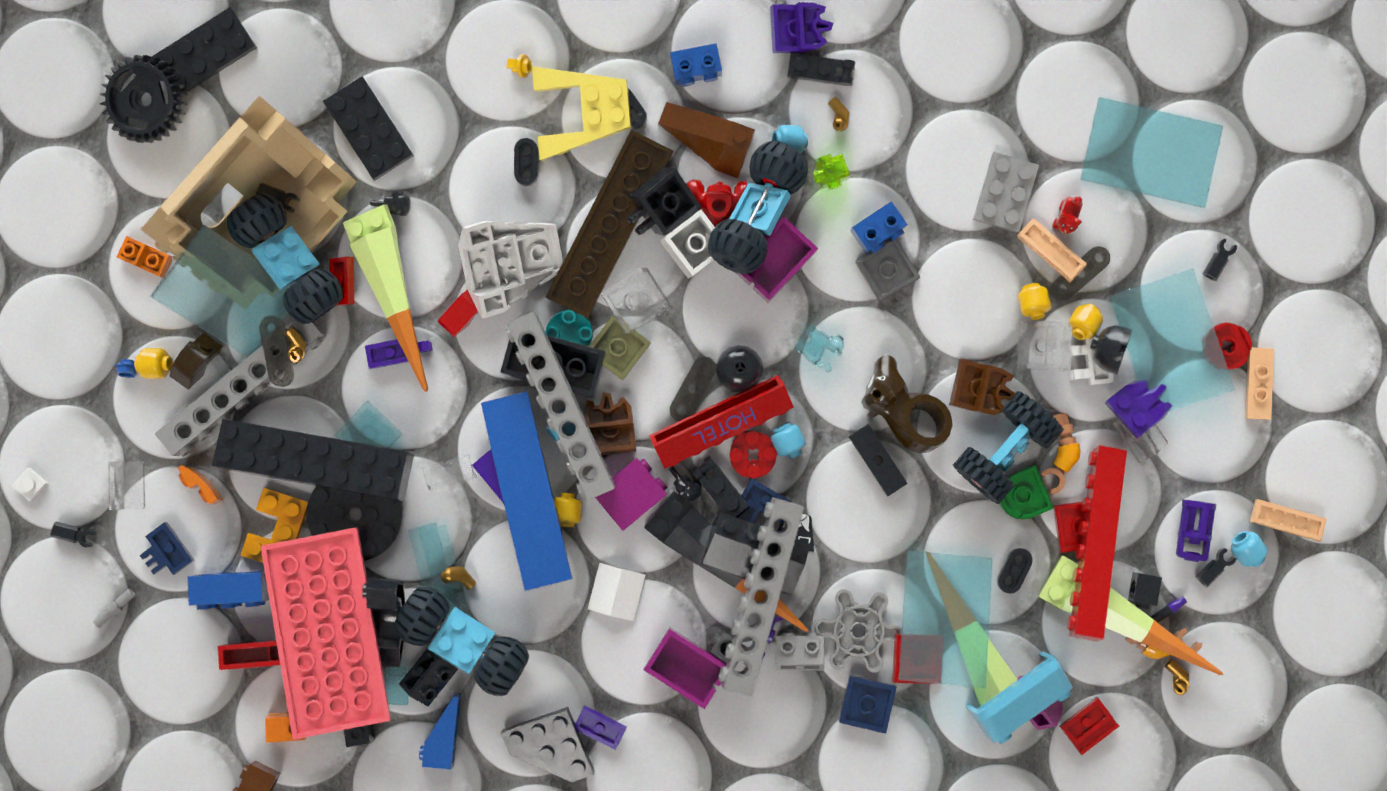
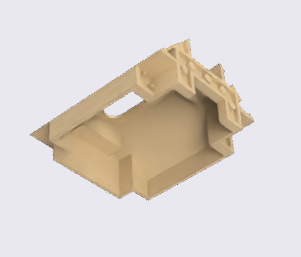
(256, 151)

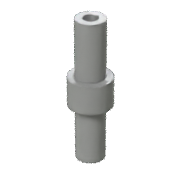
(114, 608)

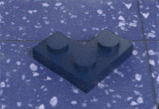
(757, 497)

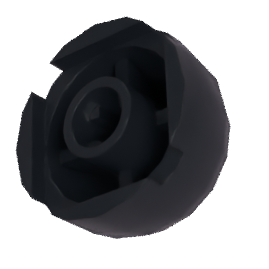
(1110, 347)
(729, 374)

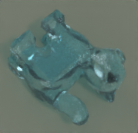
(819, 342)

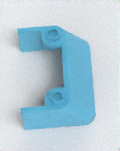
(1022, 700)

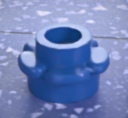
(126, 368)

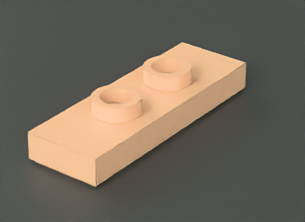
(1051, 250)
(1259, 384)
(1288, 520)

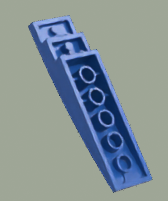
(526, 491)

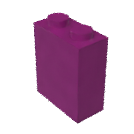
(634, 493)

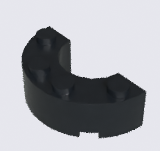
(386, 600)

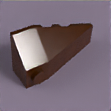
(712, 138)

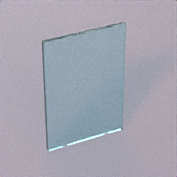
(1151, 152)
(222, 291)
(1173, 339)
(945, 619)

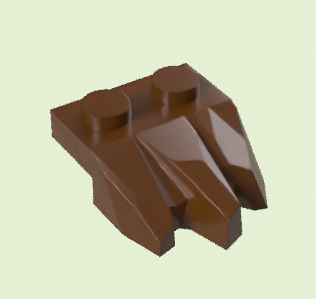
(980, 387)
(611, 425)

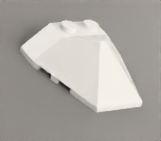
(507, 261)

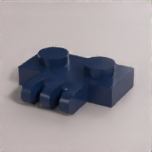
(166, 550)

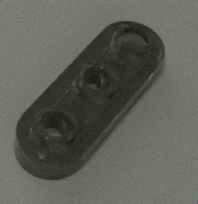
(1091, 270)
(281, 360)
(695, 377)

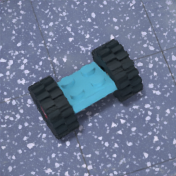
(1032, 423)

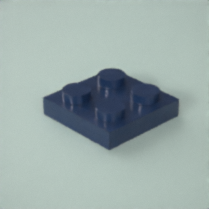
(867, 704)

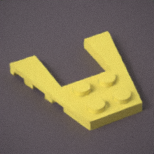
(603, 108)

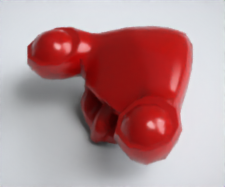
(718, 200)

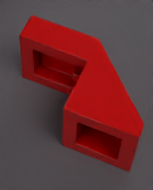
(459, 314)

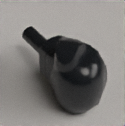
(397, 203)
(687, 489)

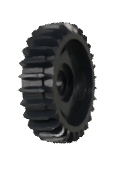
(128, 103)

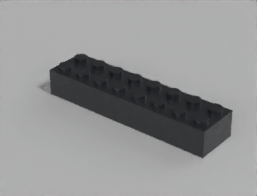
(313, 460)

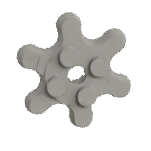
(868, 644)

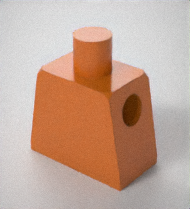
(278, 728)

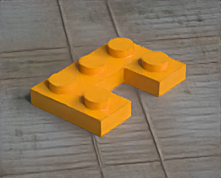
(290, 514)

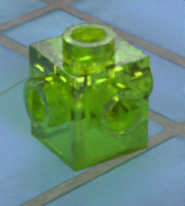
(836, 165)

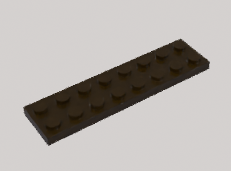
(606, 226)

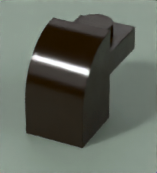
(192, 360)

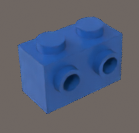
(695, 61)
(877, 226)

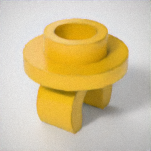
(522, 65)

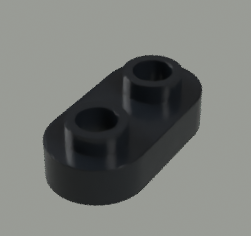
(526, 162)
(1016, 571)

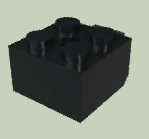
(650, 200)

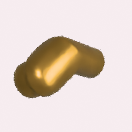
(841, 116)
(297, 345)
(457, 574)
(1180, 677)

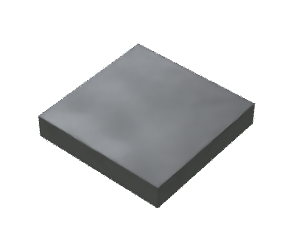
(888, 270)

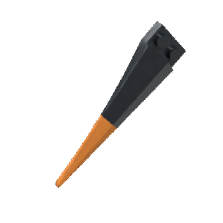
(687, 533)

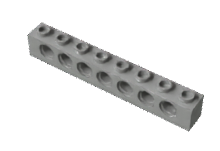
(171, 433)
(587, 487)
(744, 681)

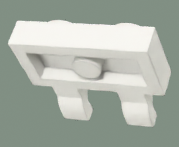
(1092, 372)

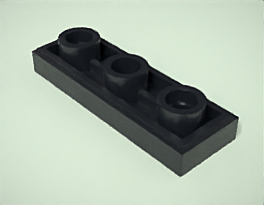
(886, 472)

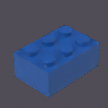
(228, 590)

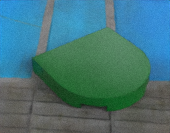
(1028, 495)

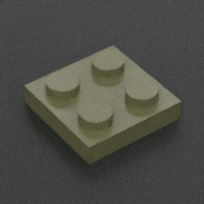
(621, 349)

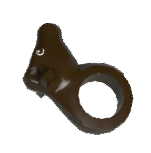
(890, 398)

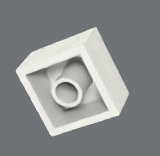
(690, 244)

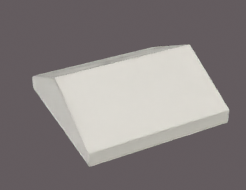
(616, 592)

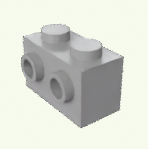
(799, 652)

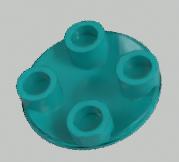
(570, 327)

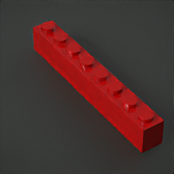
(1097, 543)

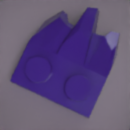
(798, 27)
(1139, 406)

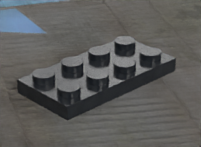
(208, 49)
(368, 128)

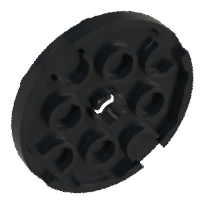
(378, 524)

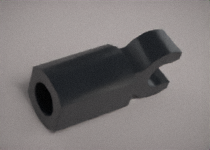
(279, 194)
(1218, 261)
(71, 534)
(1214, 568)

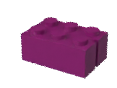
(786, 254)
(685, 667)

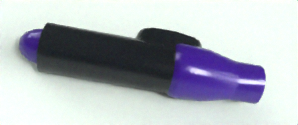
(1171, 608)

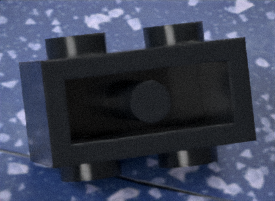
(430, 676)

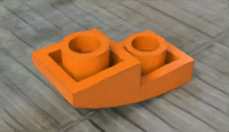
(144, 257)
(194, 479)

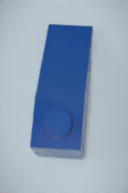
(441, 743)

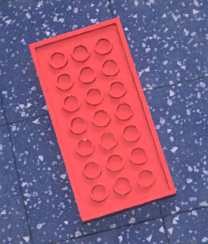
(325, 633)

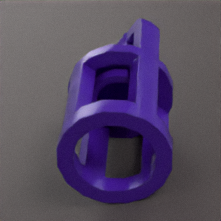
(1187, 531)

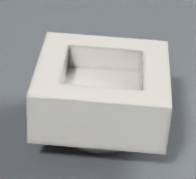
(29, 484)

